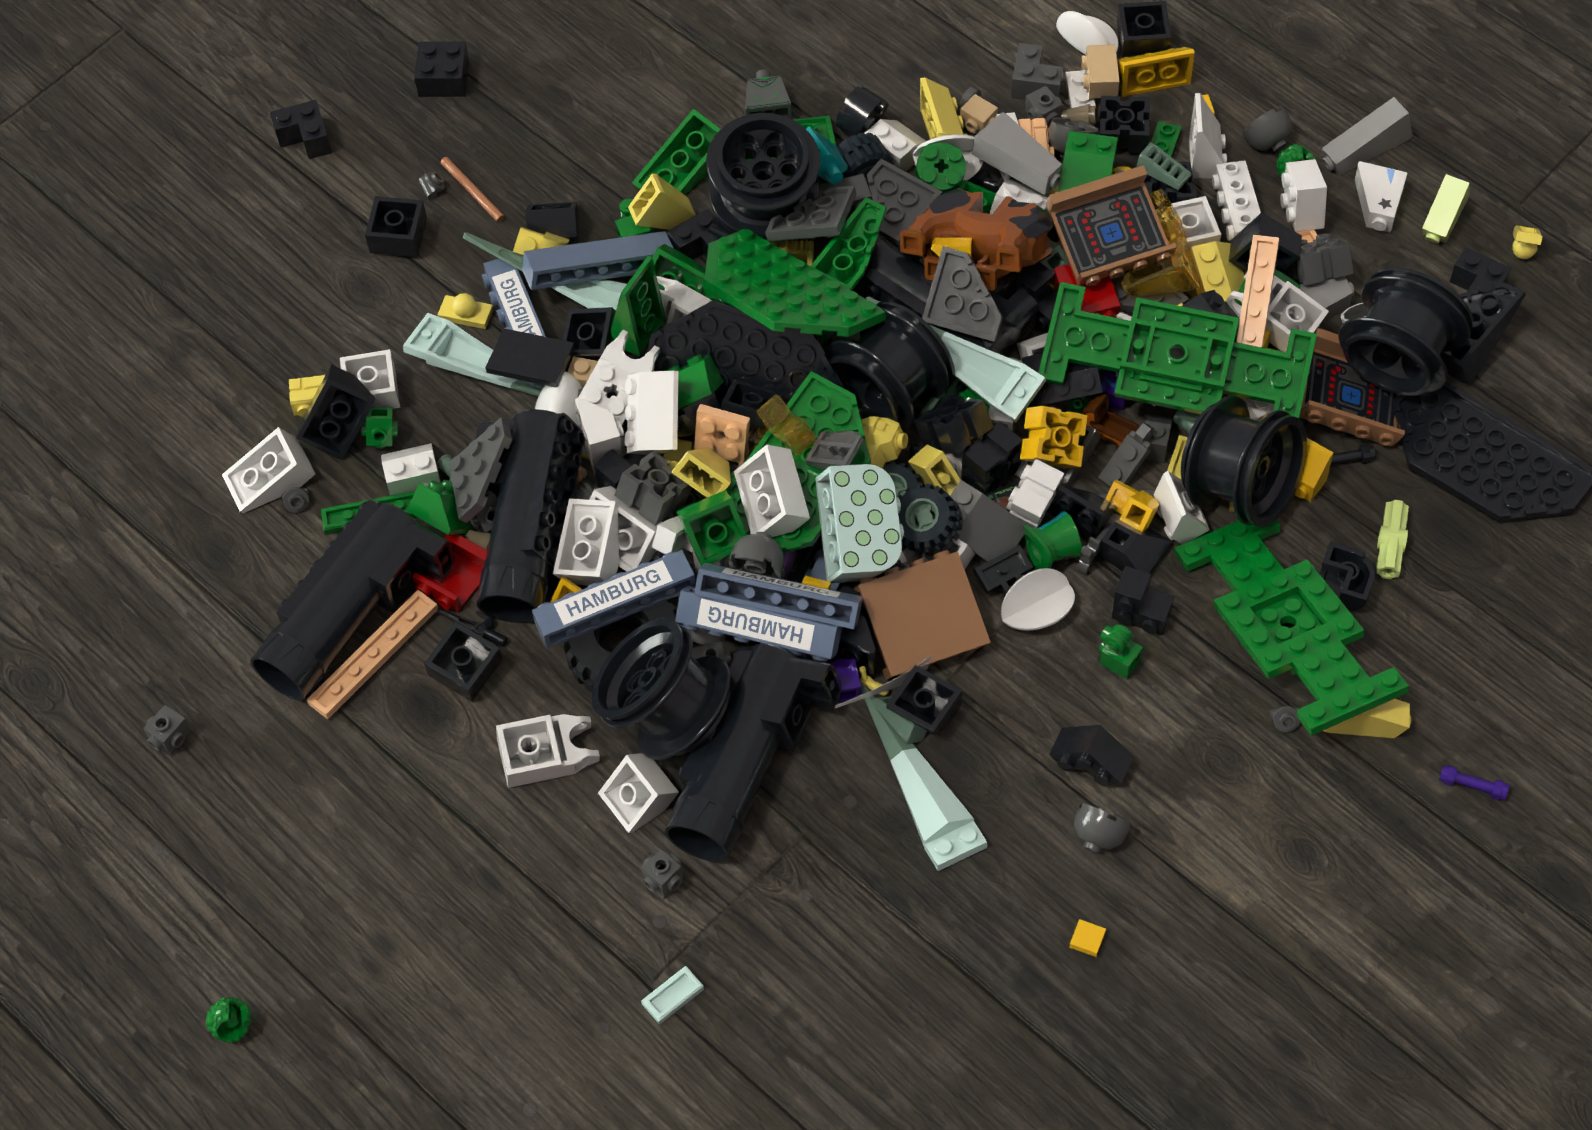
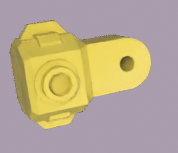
(883, 439)

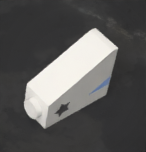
(1379, 194)

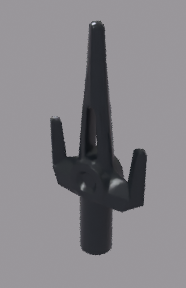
(480, 628)

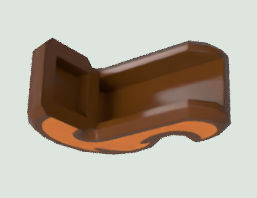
(1108, 423)

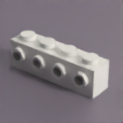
(1235, 196)

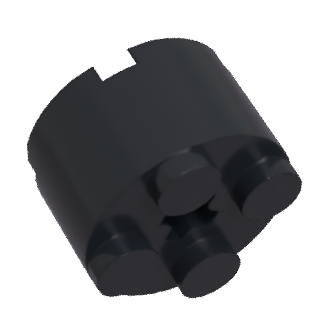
(861, 111)

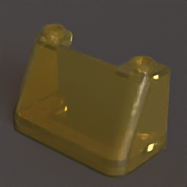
(1170, 276)

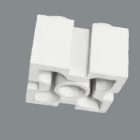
(1035, 493)

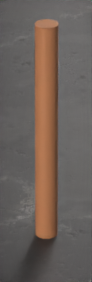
(472, 189)

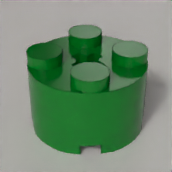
(943, 157)

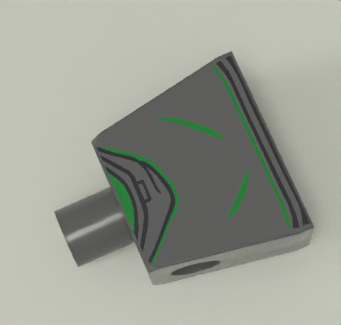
(767, 95)

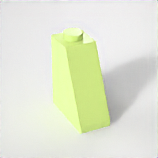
(1446, 209)

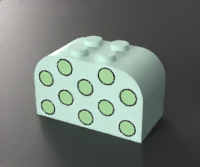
(858, 521)

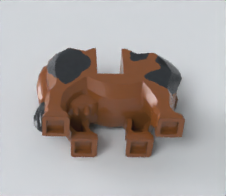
(1000, 241)

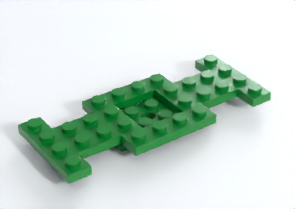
(1145, 345)
(1267, 598)

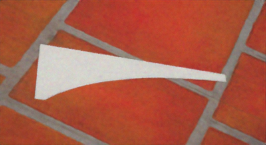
(890, 685)

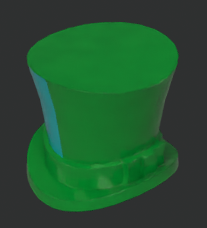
(1053, 541)

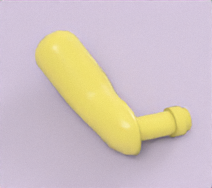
(869, 682)

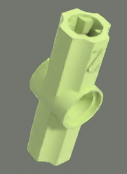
(1392, 539)

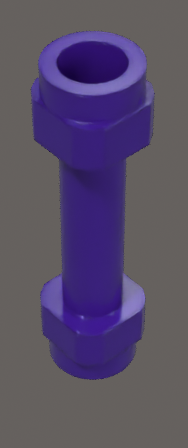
(1498, 789)

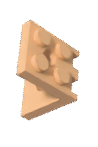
(723, 433)

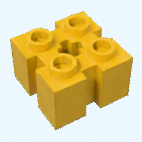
(1053, 437)

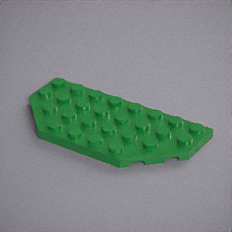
(783, 289)
(824, 409)

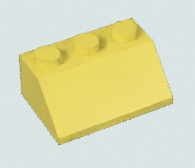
(939, 110)
(1215, 270)

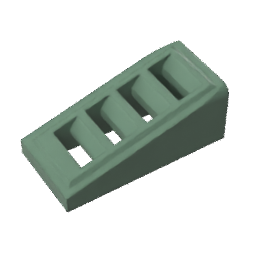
(1156, 164)
(907, 730)

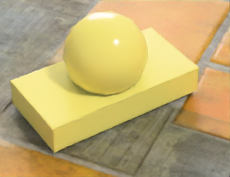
(1526, 241)
(466, 311)

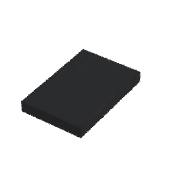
(530, 357)

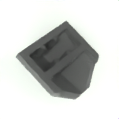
(834, 449)

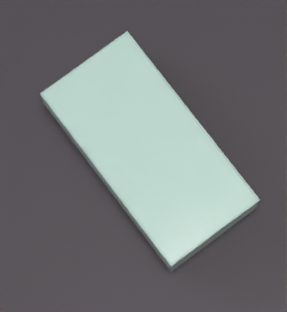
(672, 995)

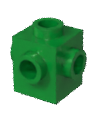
(379, 427)

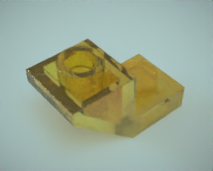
(785, 426)

